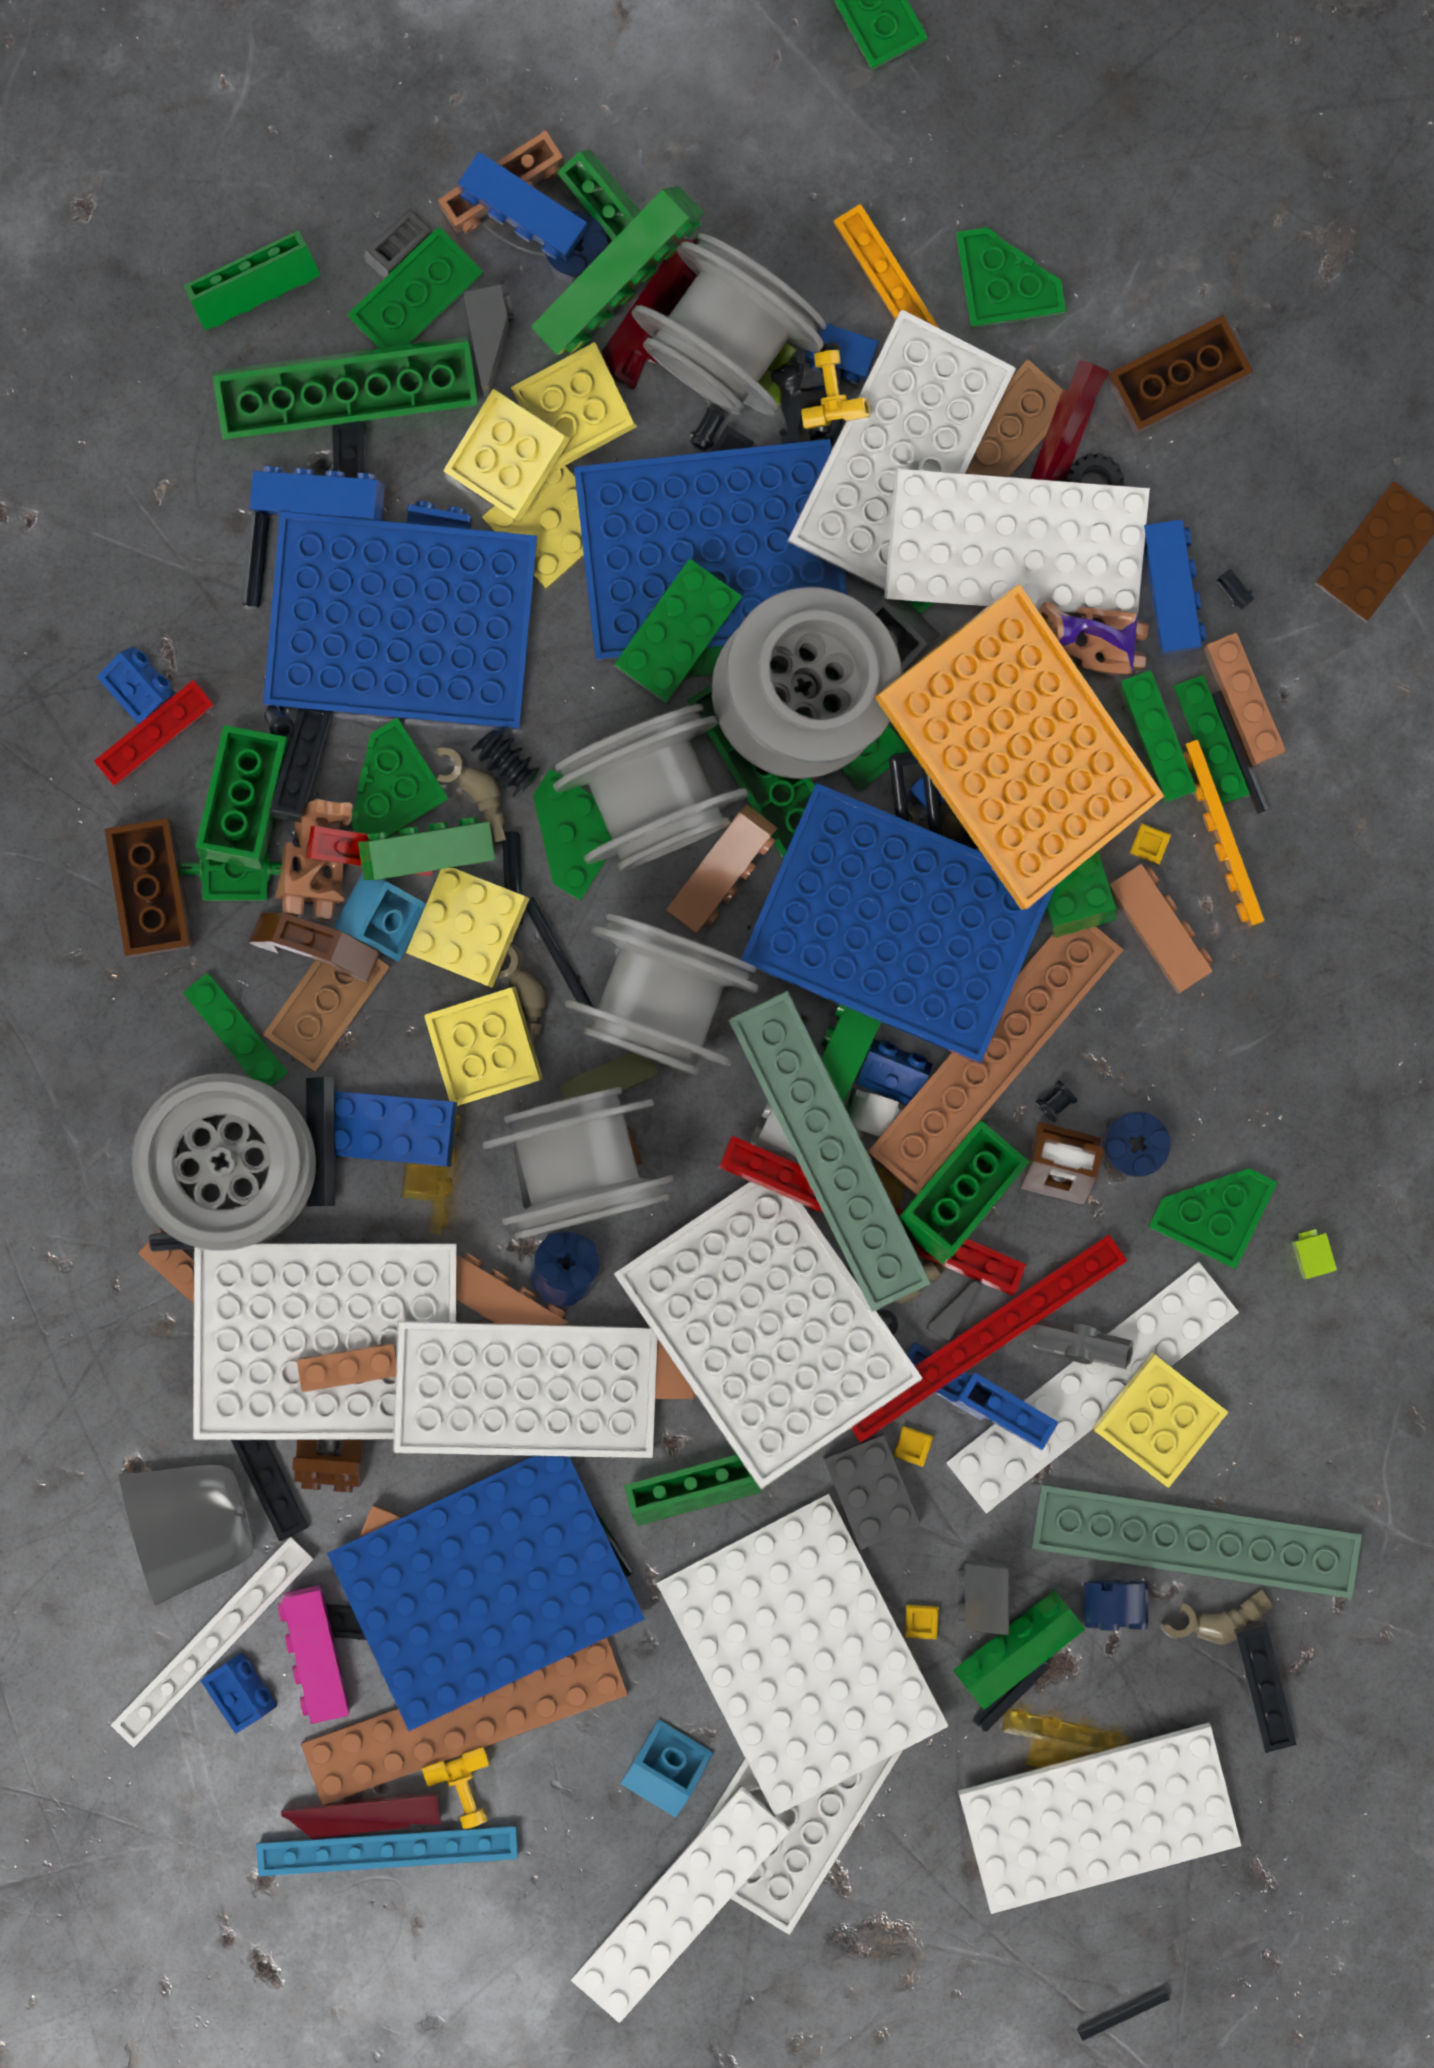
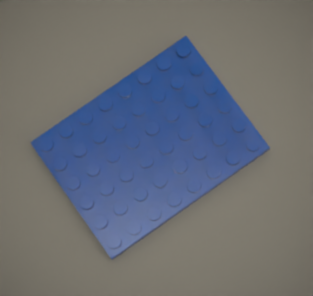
(714, 507)
(400, 619)
(894, 924)
(485, 1587)

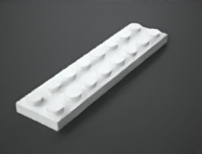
(680, 1904)

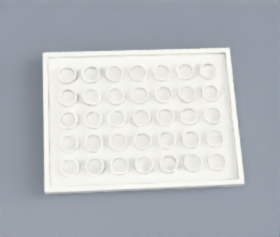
(298, 1301)
(767, 1329)
(802, 1654)

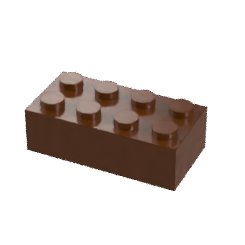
(1179, 375)
(148, 888)

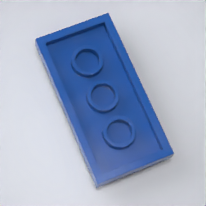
(394, 1128)

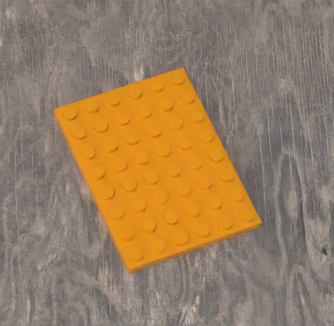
(1019, 746)

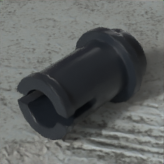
(707, 429)
(1235, 590)
(278, 721)

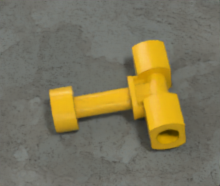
(834, 405)
(457, 1773)

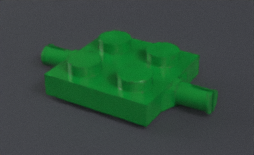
(232, 881)

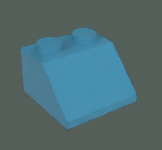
(381, 916)
(667, 1768)

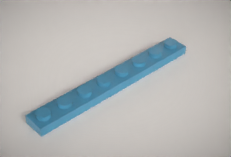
(387, 1850)

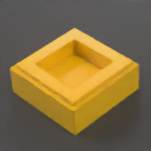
(1150, 844)
(913, 1446)
(921, 1621)

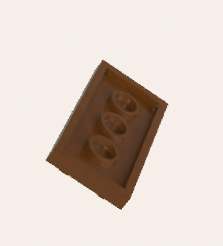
(1379, 552)

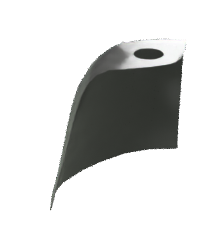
(186, 1525)

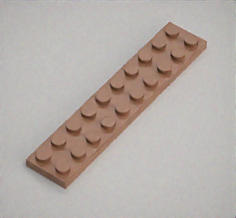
(965, 1089)
(386, 1750)

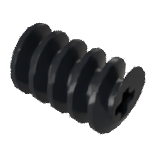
(507, 761)

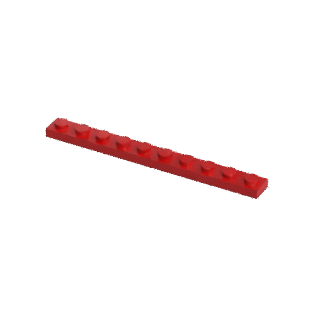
(790, 1181)
(999, 1330)

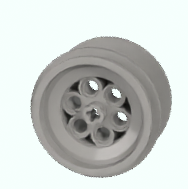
(729, 326)
(839, 637)
(650, 788)
(662, 994)
(577, 1162)
(278, 1184)

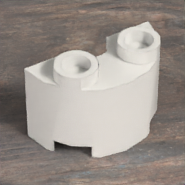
(872, 1112)

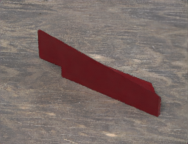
(625, 349)
(1069, 423)
(365, 1815)

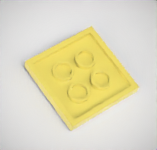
(579, 401)
(506, 454)
(554, 520)
(467, 926)
(483, 1046)
(1160, 1420)

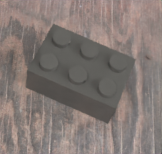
(871, 1491)

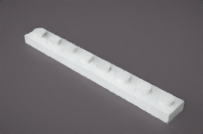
(212, 1641)

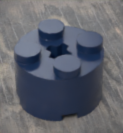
(592, 244)
(1118, 1149)
(568, 1252)
(1116, 1604)

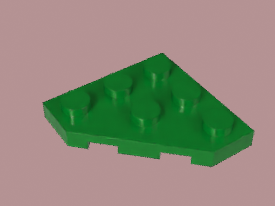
(1004, 282)
(394, 783)
(570, 830)
(1216, 1215)

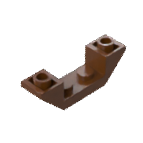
(315, 941)

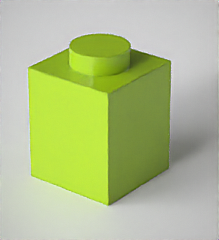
(1314, 1254)

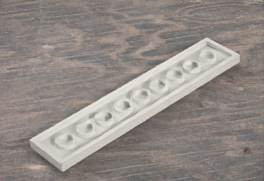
(1081, 1393)

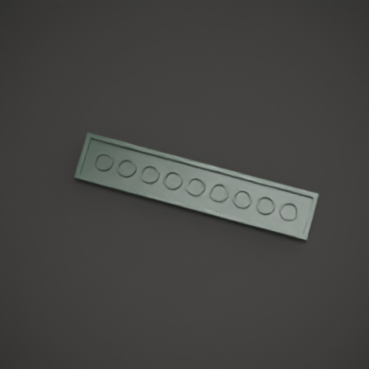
(829, 1150)
(1196, 1541)

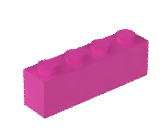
(315, 1654)

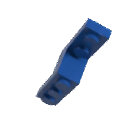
(992, 1402)

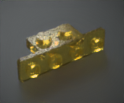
(430, 1184)
(1058, 1740)

